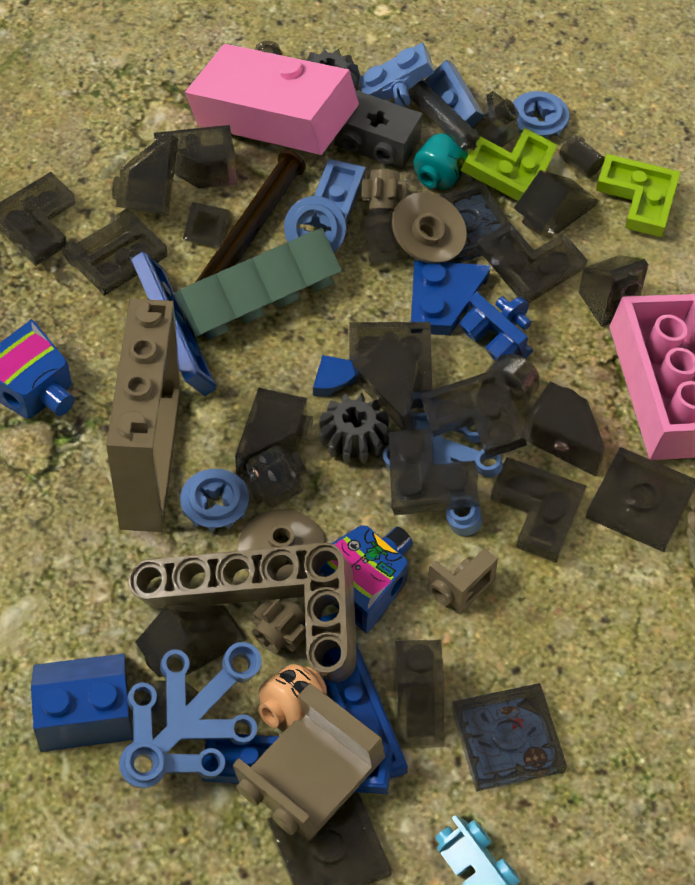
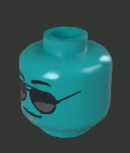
(439, 162)

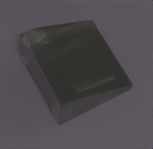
(207, 224)

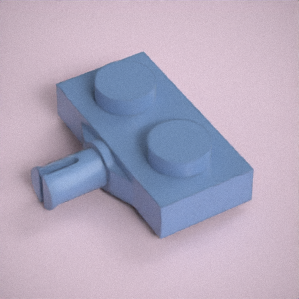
(398, 75)

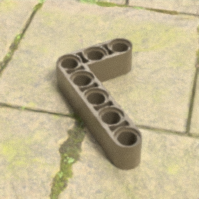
(262, 584)

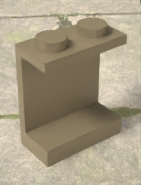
(311, 765)

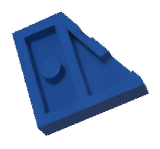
(443, 292)

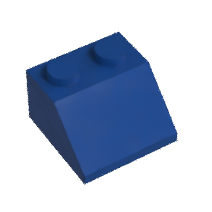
(80, 702)

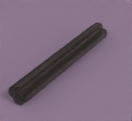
(444, 116)

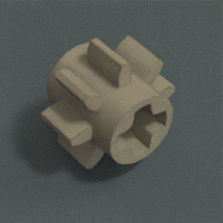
(383, 189)
(279, 625)

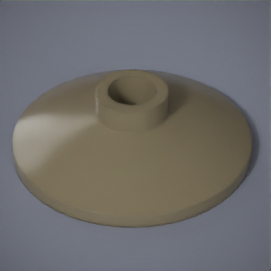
(437, 219)
(279, 523)

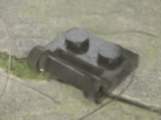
(112, 264)

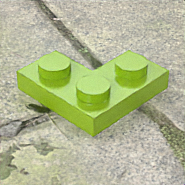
(508, 170)
(646, 185)

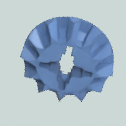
(548, 107)
(304, 212)
(211, 484)

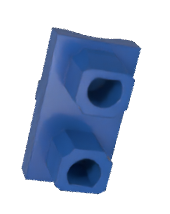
(485, 317)

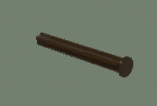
(256, 213)

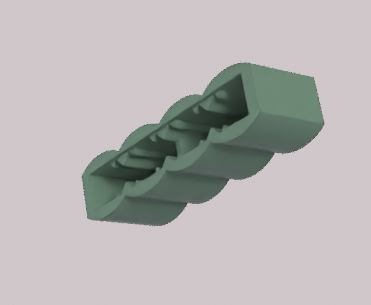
(257, 283)

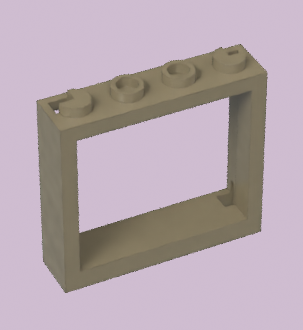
(141, 420)

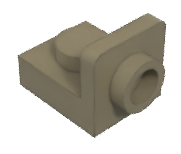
(466, 583)

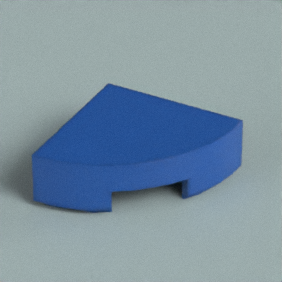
(333, 376)

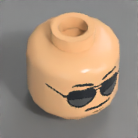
(279, 694)

